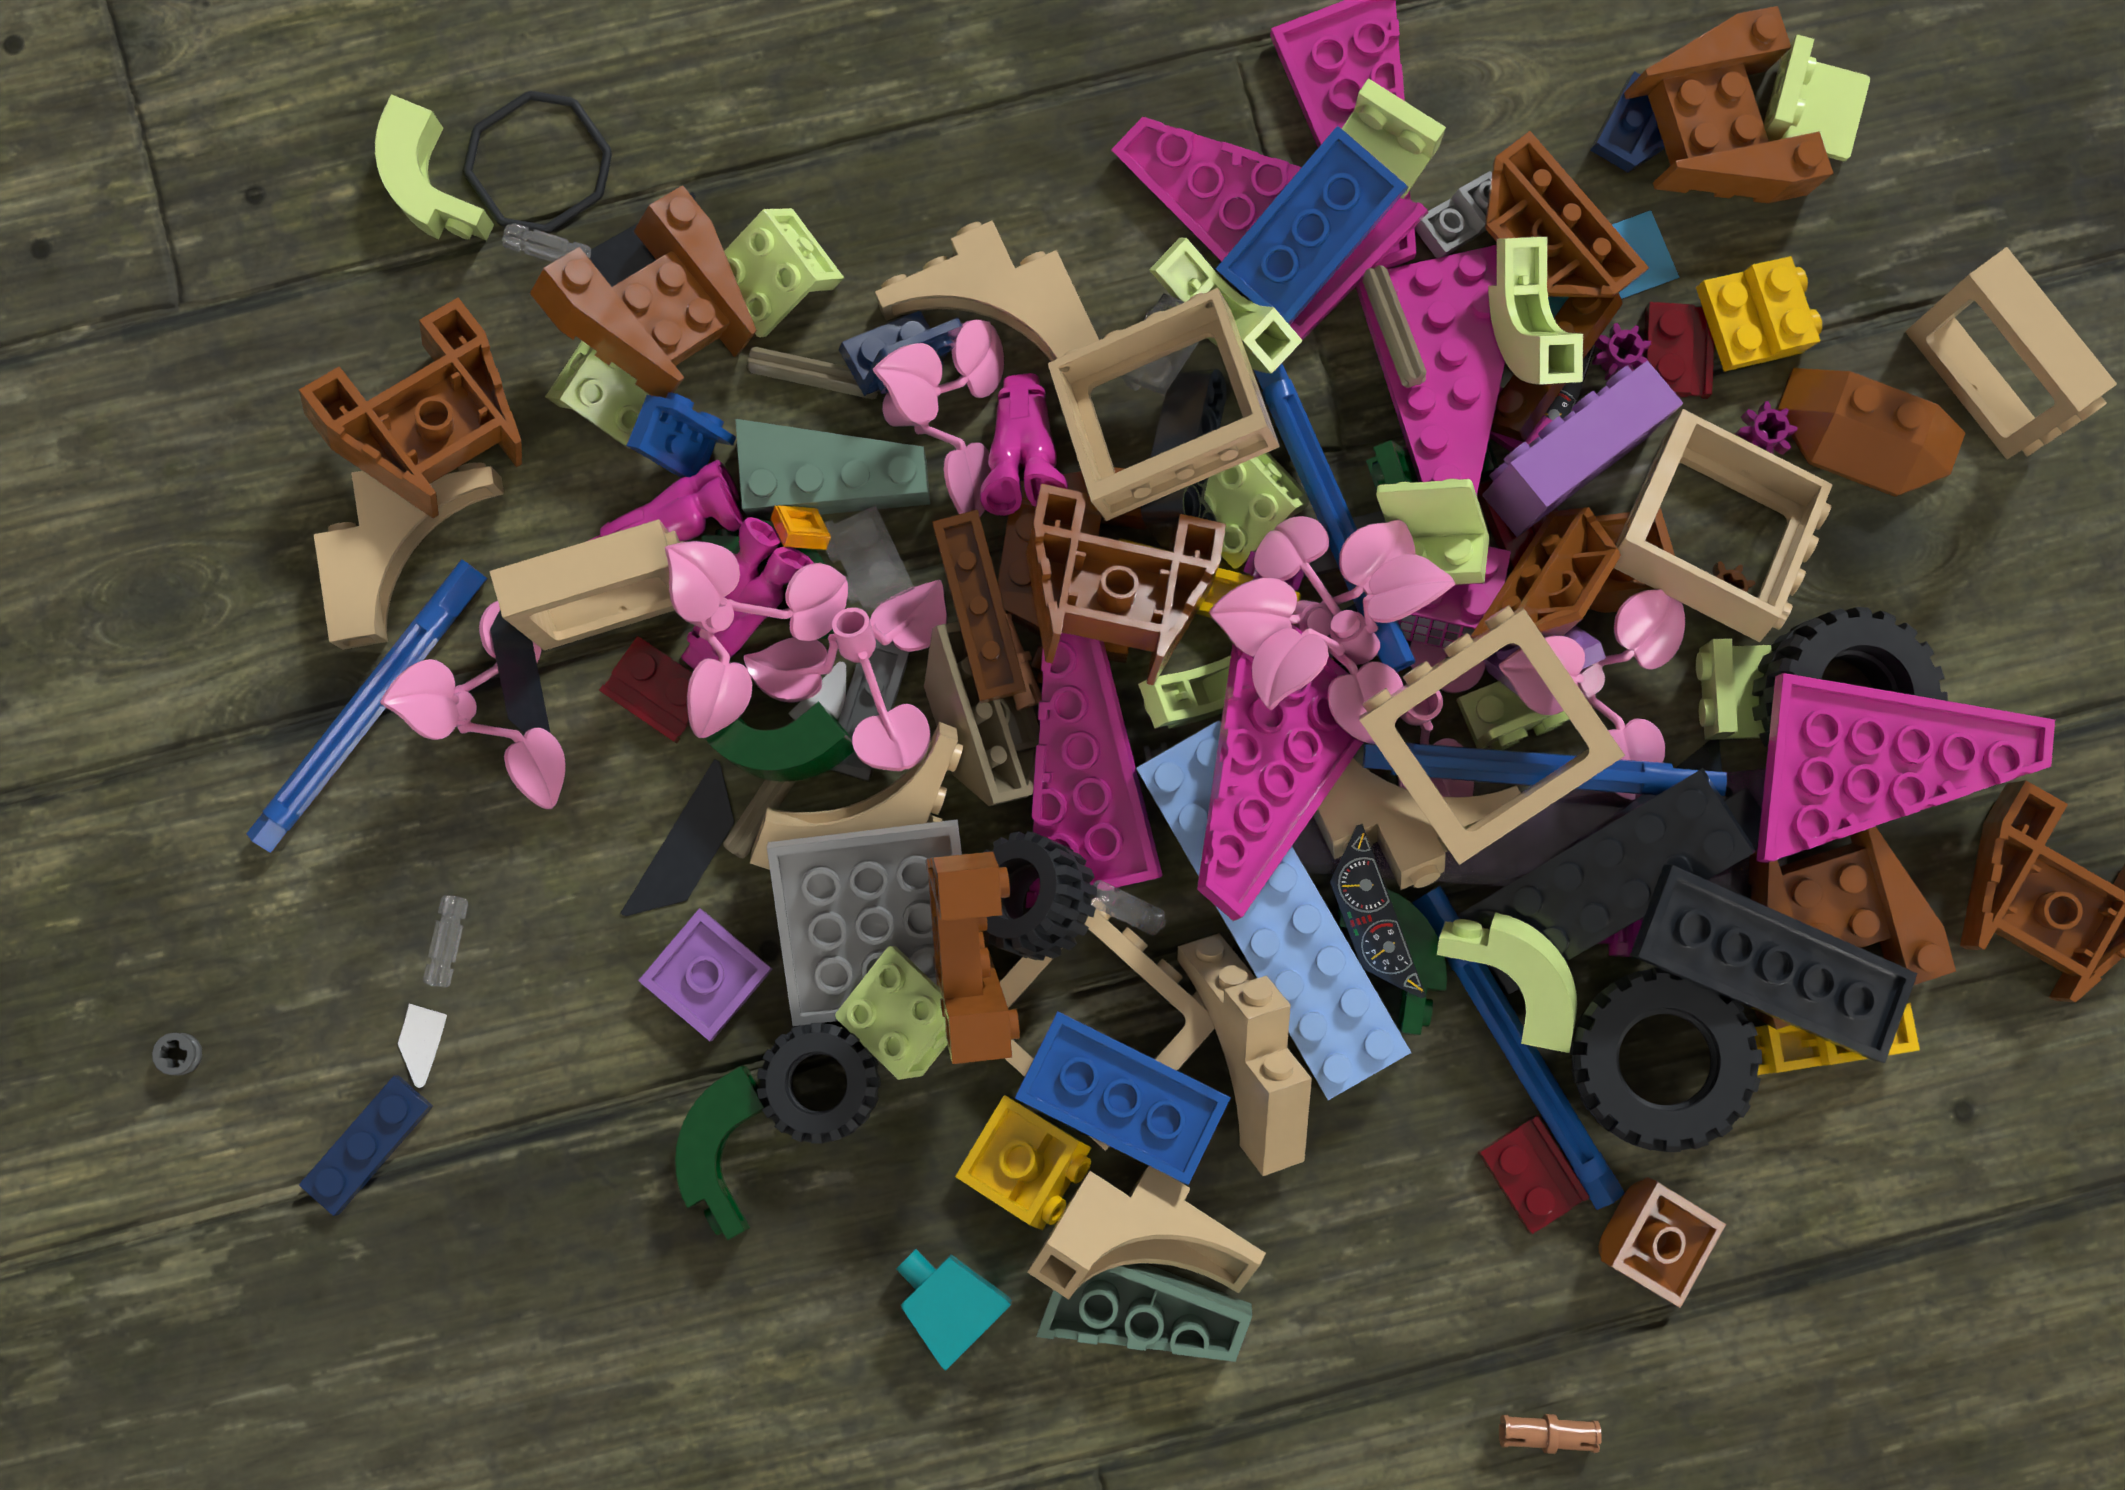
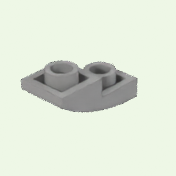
(1457, 219)

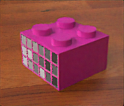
(1459, 608)

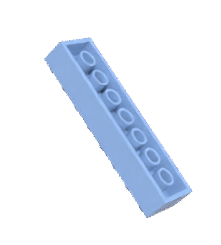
(1286, 935)

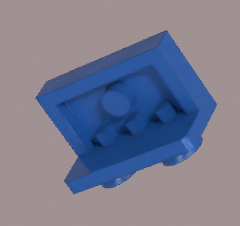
(676, 434)

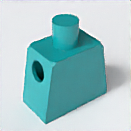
(949, 1305)

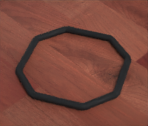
(504, 111)

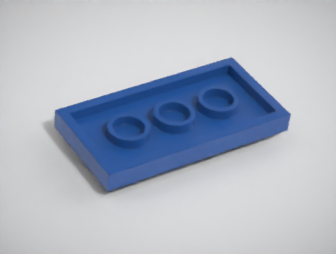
(1312, 226)
(1122, 1098)

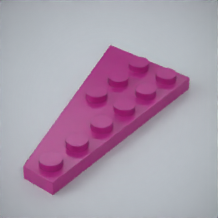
(1330, 60)
(1086, 770)

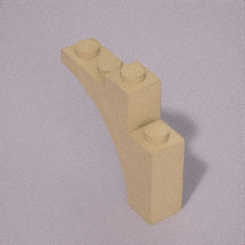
(983, 280)
(364, 561)
(900, 804)
(1395, 822)
(1253, 1032)
(1149, 1225)

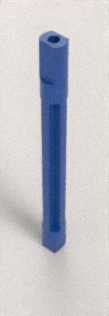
(1324, 495)
(365, 706)
(1531, 767)
(1527, 1063)

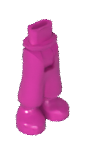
(1020, 442)
(687, 505)
(756, 543)

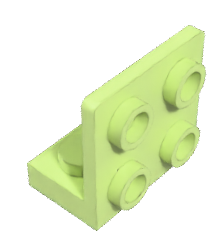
(1815, 99)
(1394, 132)
(777, 266)
(599, 393)
(1252, 503)
(1443, 524)
(1501, 718)
(897, 1015)

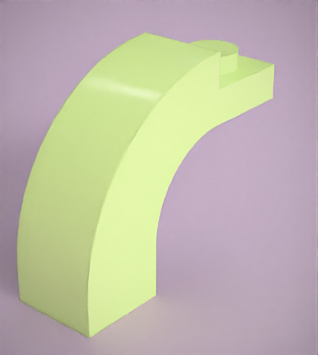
(402, 155)
(1523, 319)
(1261, 328)
(1187, 695)
(1531, 963)

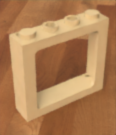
(2039, 338)
(1136, 346)
(1752, 473)
(588, 586)
(1464, 654)
(1160, 976)

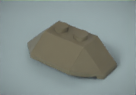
(995, 736)

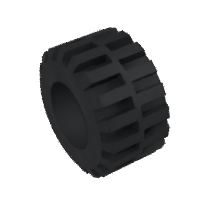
(1061, 902)
(778, 1092)

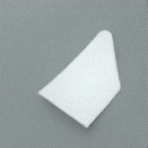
(831, 694)
(420, 1041)

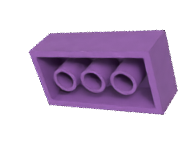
(1580, 446)

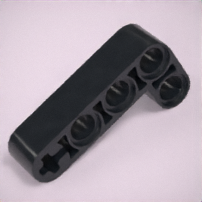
(1189, 411)

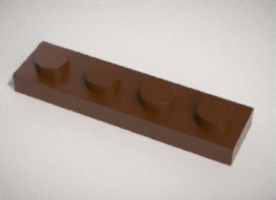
(1524, 403)
(979, 606)

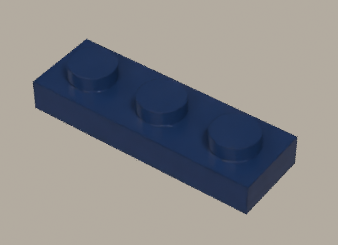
(365, 1145)

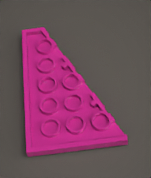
(1225, 190)
(1450, 320)
(1872, 755)
(1267, 781)

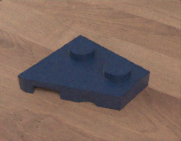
(1629, 132)

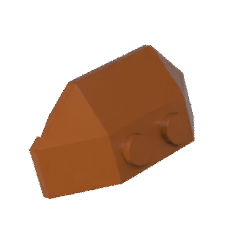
(1539, 199)
(1869, 430)
(1558, 573)

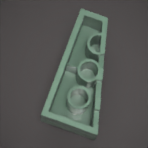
(825, 471)
(1150, 1310)

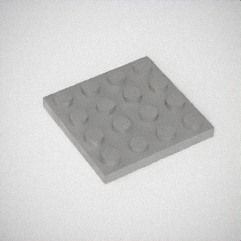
(849, 901)

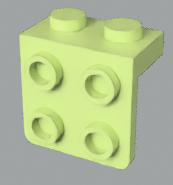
(1727, 688)

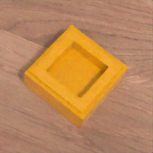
(800, 527)

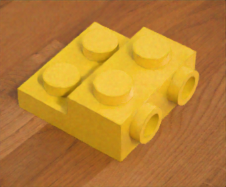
(1760, 313)
(1025, 1164)

